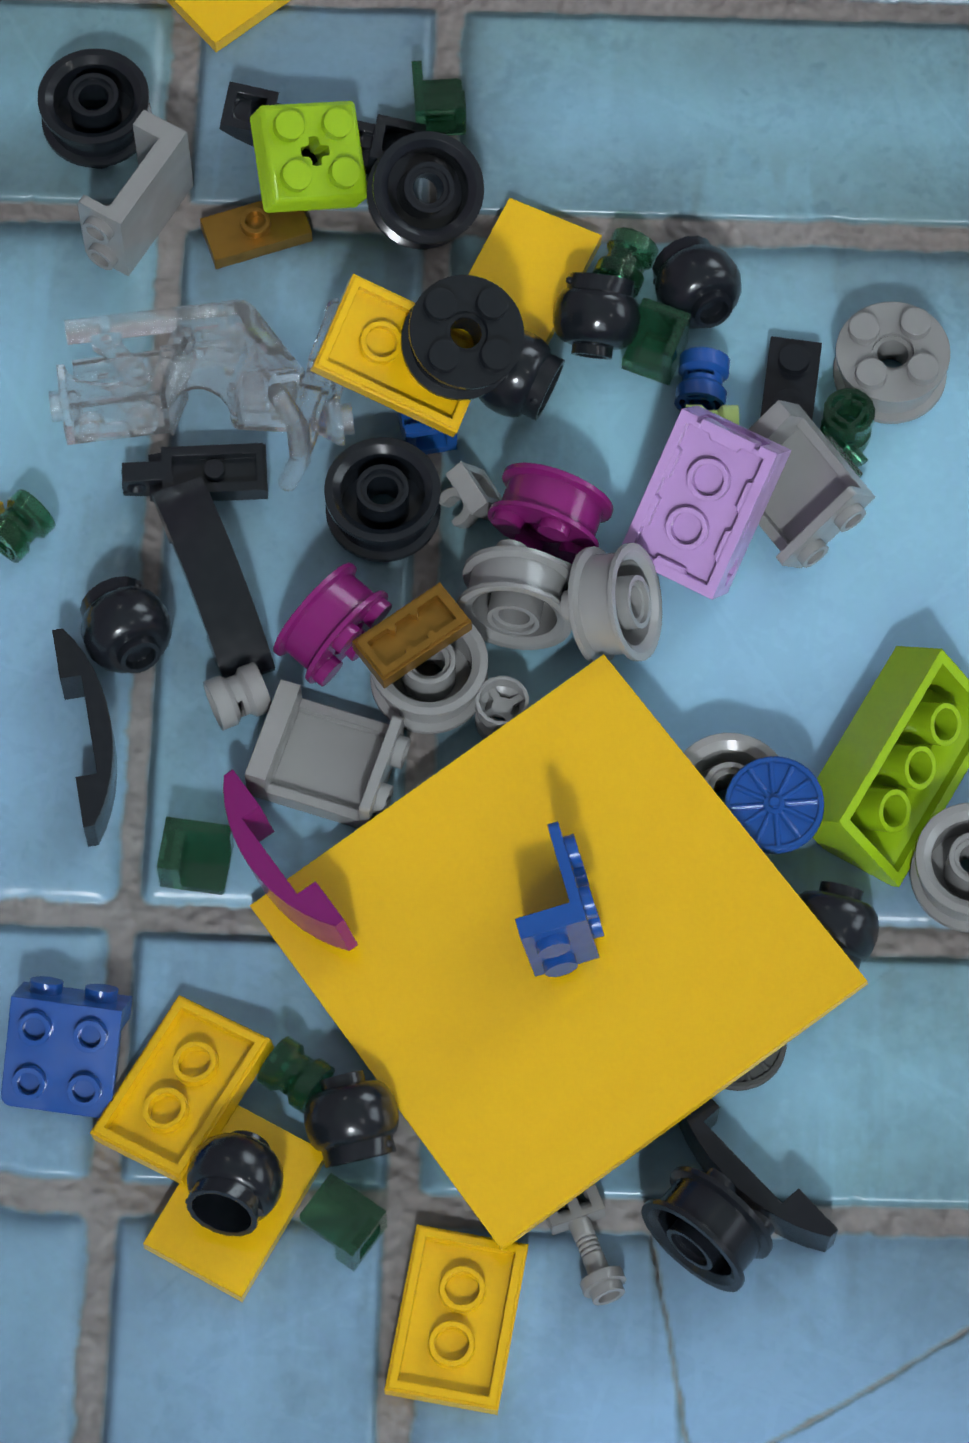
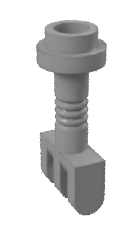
(603, 1281)

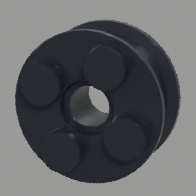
(92, 80)
(451, 171)
(480, 310)
(390, 529)
(708, 1227)

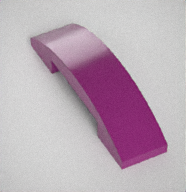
(308, 908)

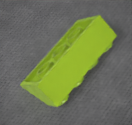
(896, 763)

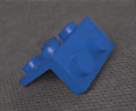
(566, 933)
(63, 1046)

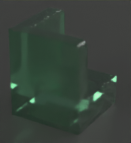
(438, 103)
(659, 341)
(195, 856)
(344, 1220)

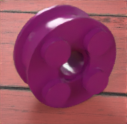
(549, 510)
(328, 622)

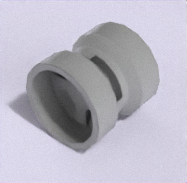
(237, 696)
(499, 698)

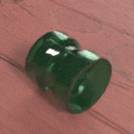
(628, 256)
(843, 428)
(22, 524)
(293, 1072)

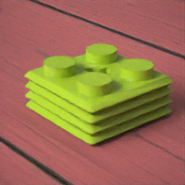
(290, 180)

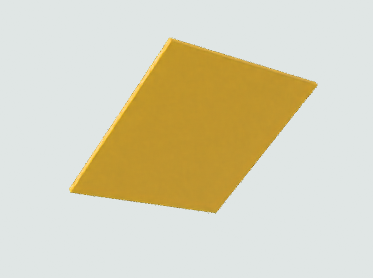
(560, 1079)

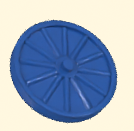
(776, 803)

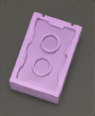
(706, 500)

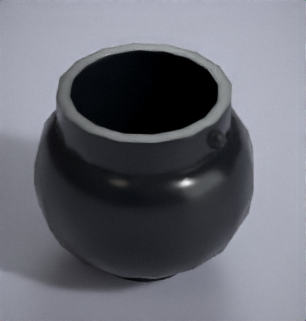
(697, 280)
(596, 314)
(528, 383)
(124, 625)
(845, 917)
(351, 1119)
(233, 1182)

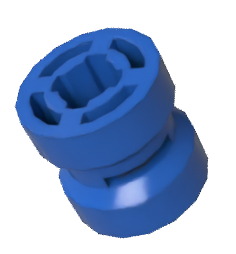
(702, 378)

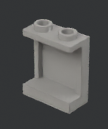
(126, 228)
(815, 491)
(325, 759)

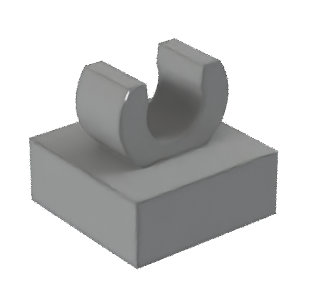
(475, 491)

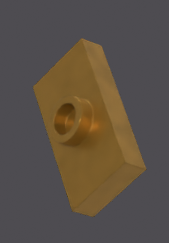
(252, 233)
(412, 635)

